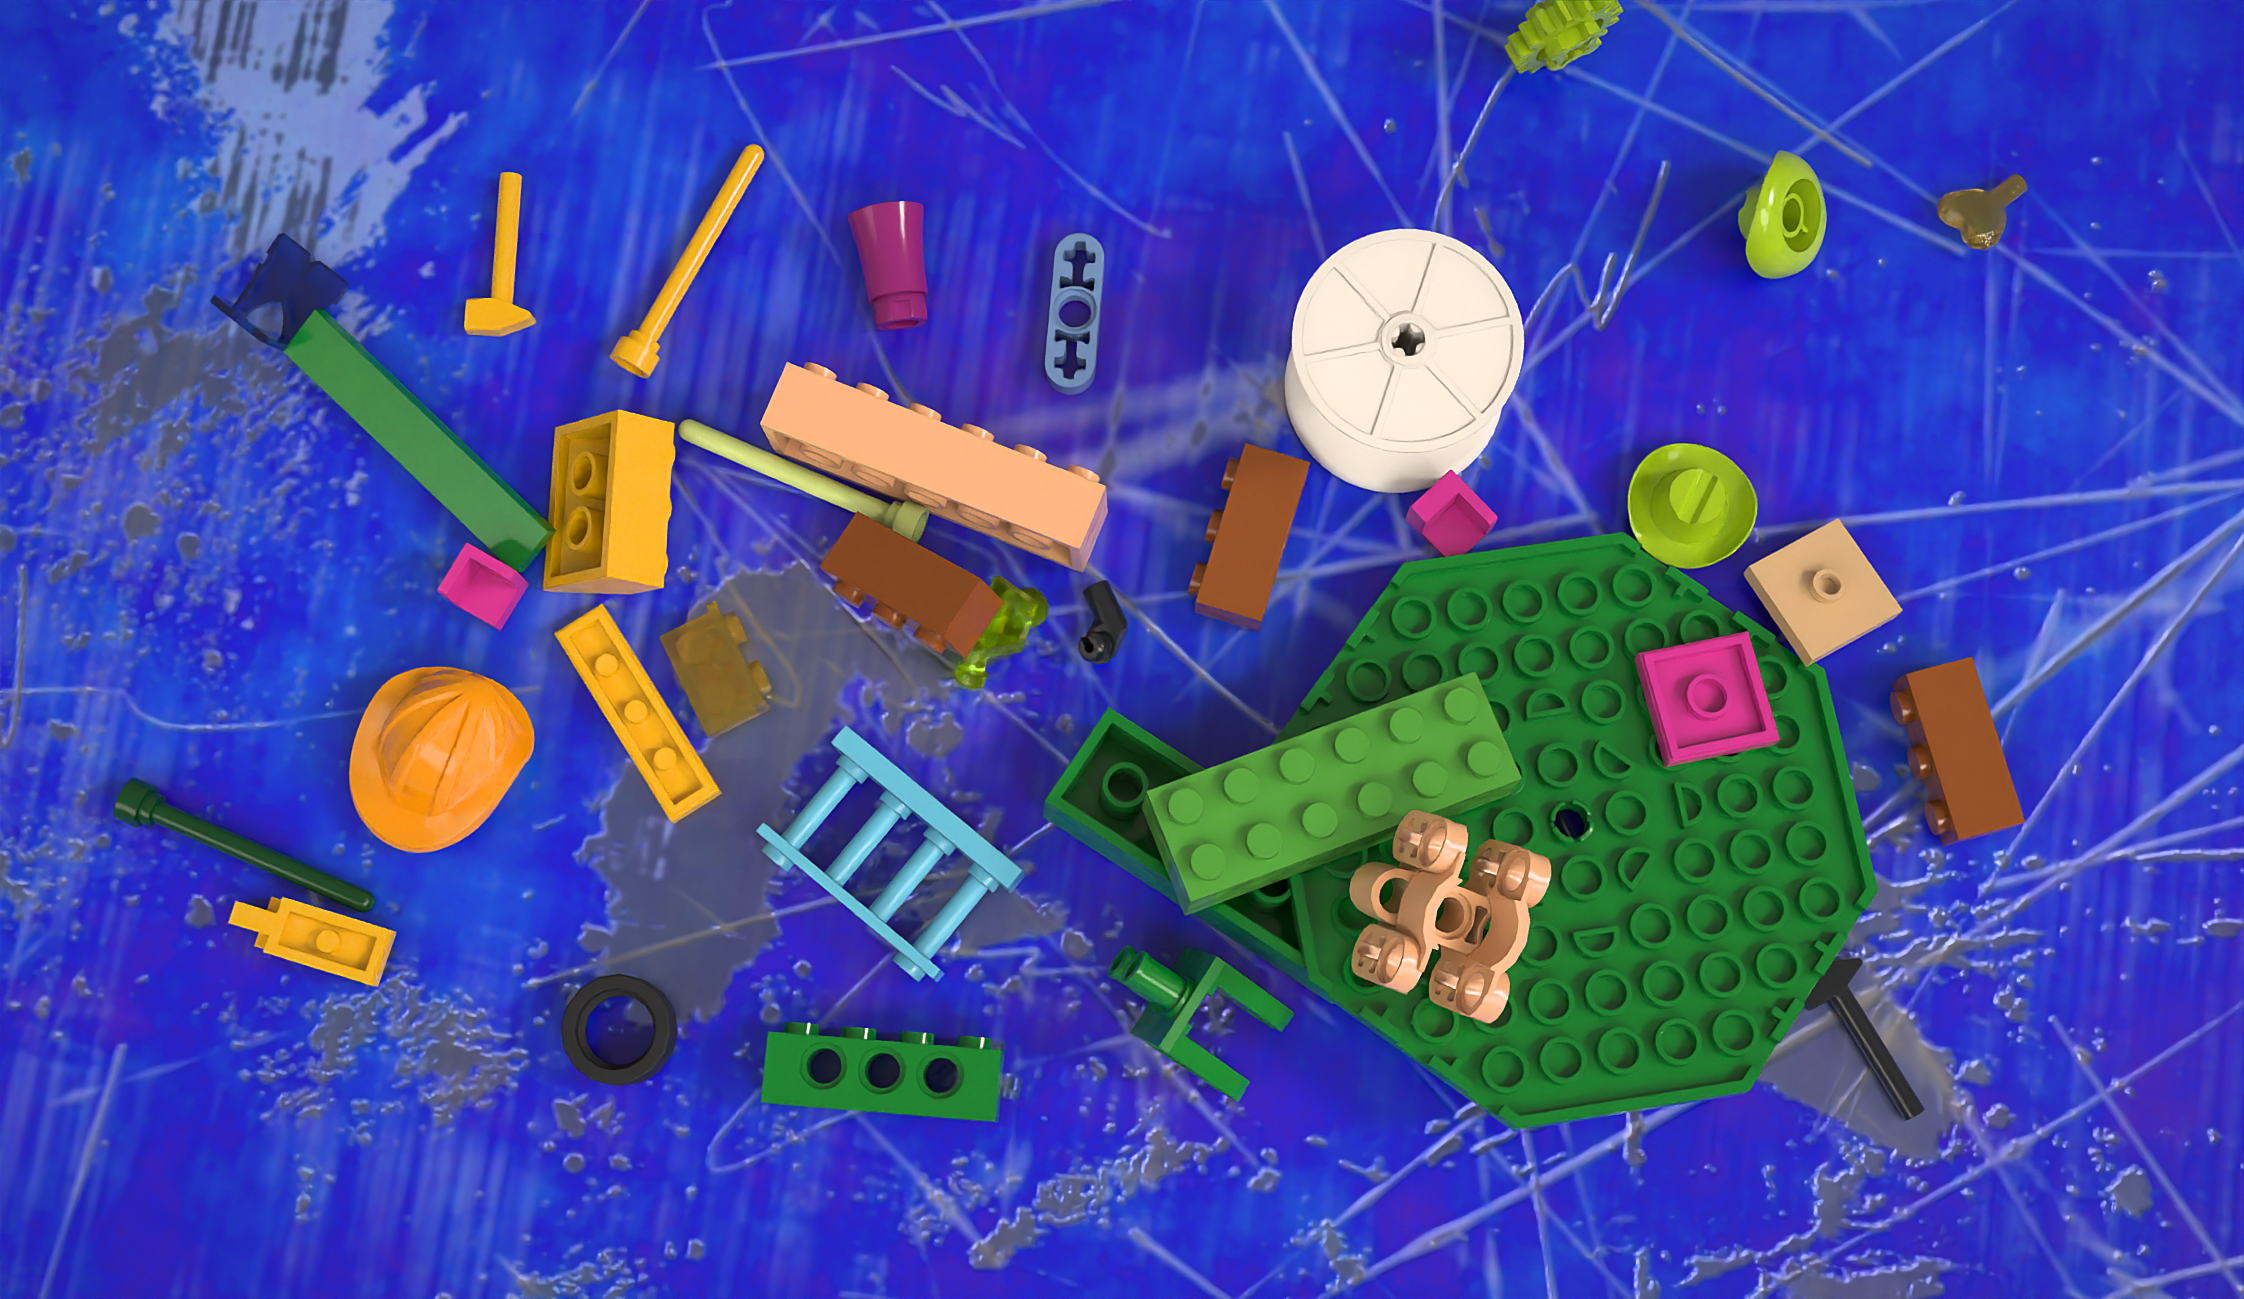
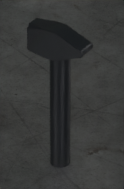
(1835, 987)

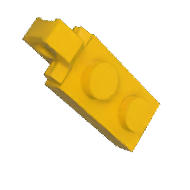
(318, 938)

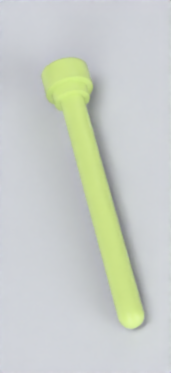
(904, 518)

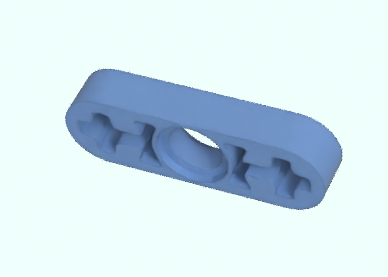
(1063, 274)

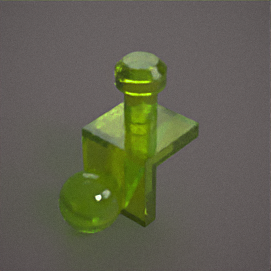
(1006, 633)

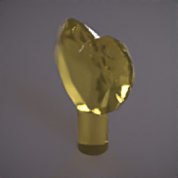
(1980, 213)

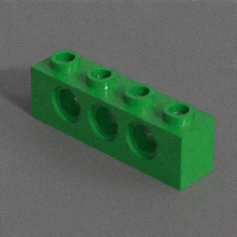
(791, 1082)

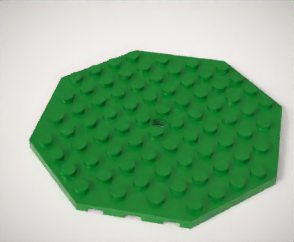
(1698, 886)

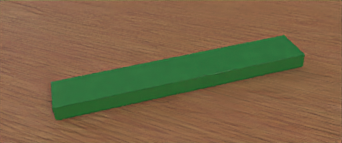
(419, 441)

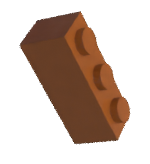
(1248, 536)
(910, 586)
(1956, 752)

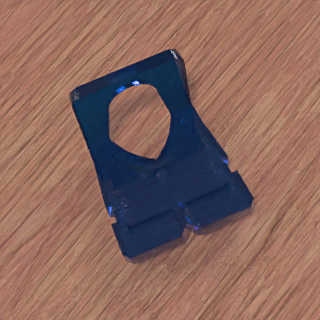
(286, 278)

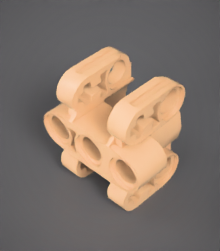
(1499, 889)

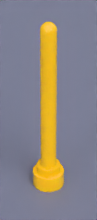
(639, 349)

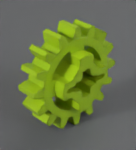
(1560, 33)

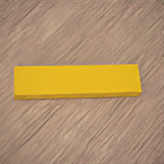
(638, 713)

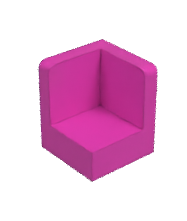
(1451, 516)
(483, 586)

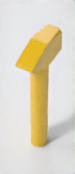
(497, 314)

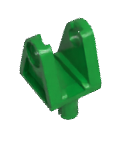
(1174, 998)

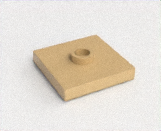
(1822, 592)

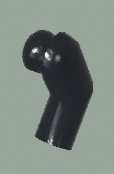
(1107, 627)

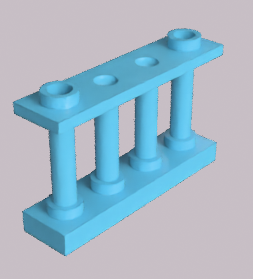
(899, 800)

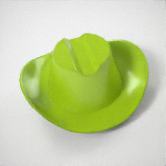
(1783, 218)
(1690, 505)

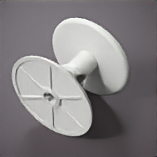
(1402, 359)

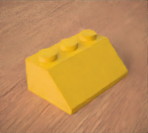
(610, 504)

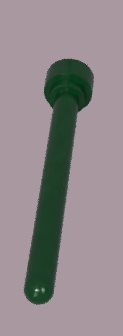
(143, 805)

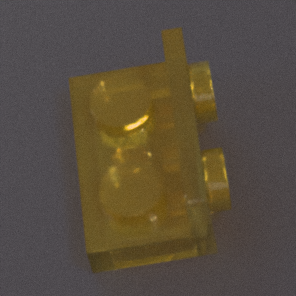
(716, 671)

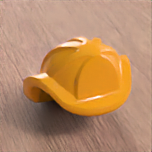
(436, 756)

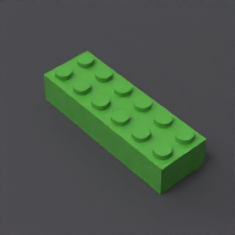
(1328, 792)

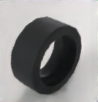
(576, 1020)

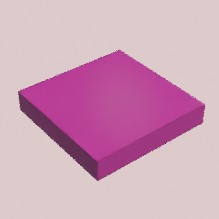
(1706, 699)

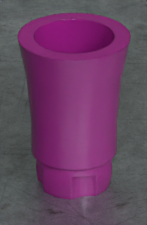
(892, 262)

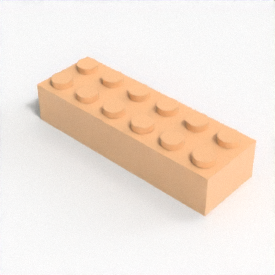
(936, 465)

